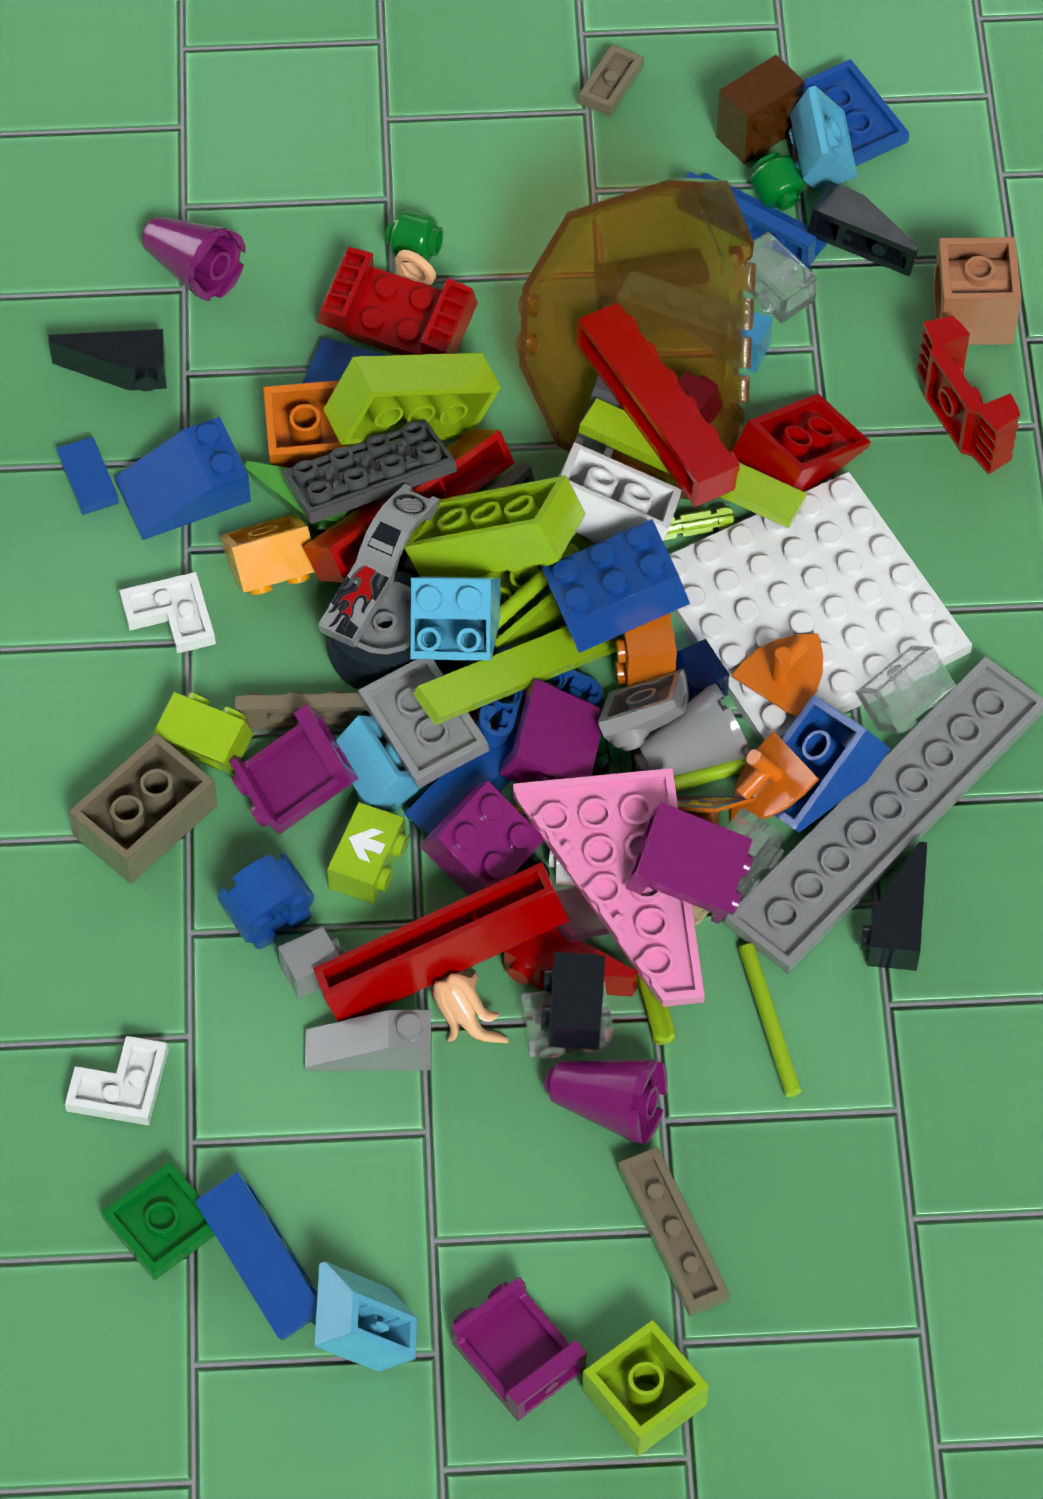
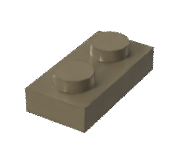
(611, 80)

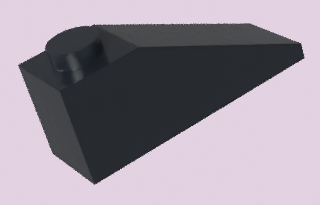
(859, 227)
(119, 357)
(897, 919)

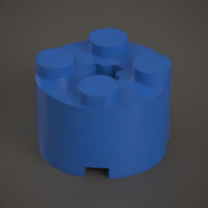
(266, 899)

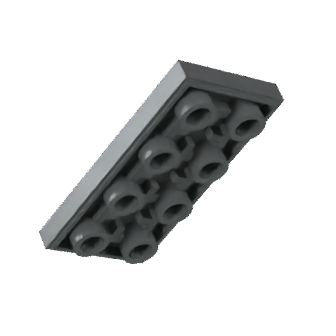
(368, 470)

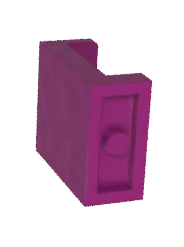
(554, 736)
(294, 773)
(691, 861)
(516, 1349)

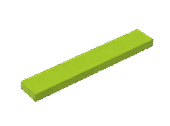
(752, 489)
(505, 674)

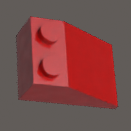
(800, 443)

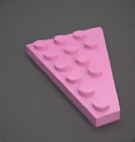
(595, 836)

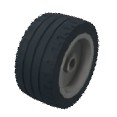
(384, 643)

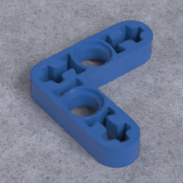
(507, 712)

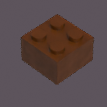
(758, 109)

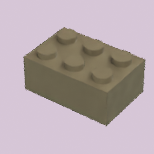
(143, 808)

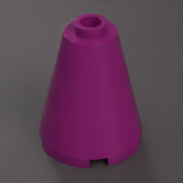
(196, 254)
(612, 1094)

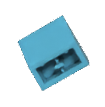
(454, 617)
(362, 1320)

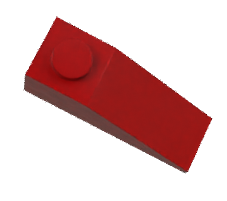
(528, 962)

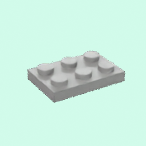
(420, 745)

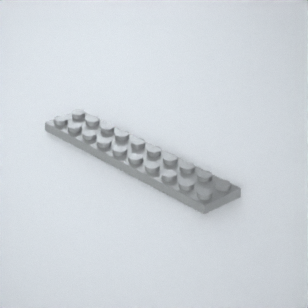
(885, 815)

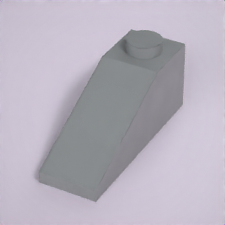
(372, 1043)

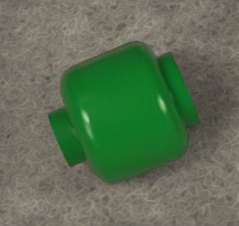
(777, 181)
(415, 233)

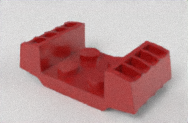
(396, 310)
(975, 428)

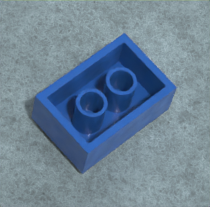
(616, 585)

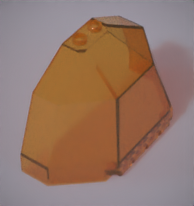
(672, 263)

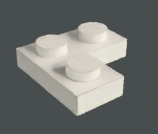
(171, 601)
(124, 1094)

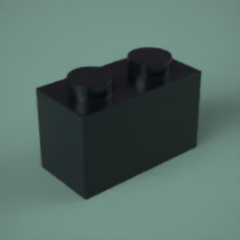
(576, 1000)

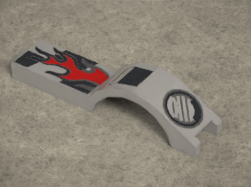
(375, 565)

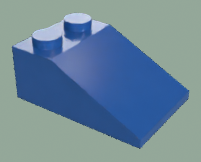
(185, 480)
(836, 752)

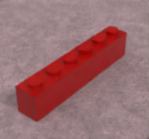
(657, 404)
(478, 460)
(441, 944)

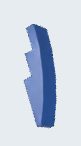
(451, 787)

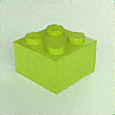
(645, 1388)

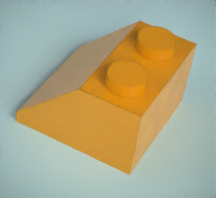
(268, 554)

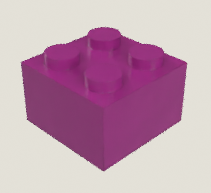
(481, 840)

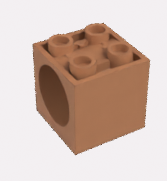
(979, 287)

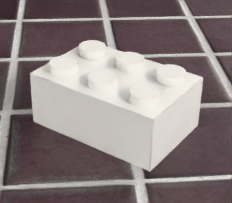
(617, 495)

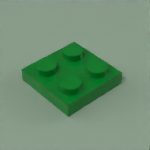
(159, 1221)

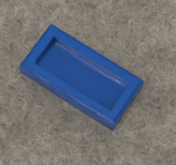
(87, 475)

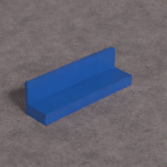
(784, 228)
(260, 1255)

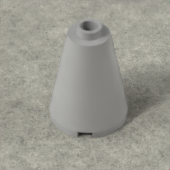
(697, 739)

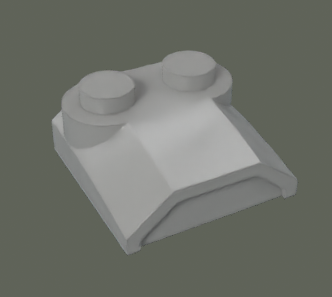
(643, 707)

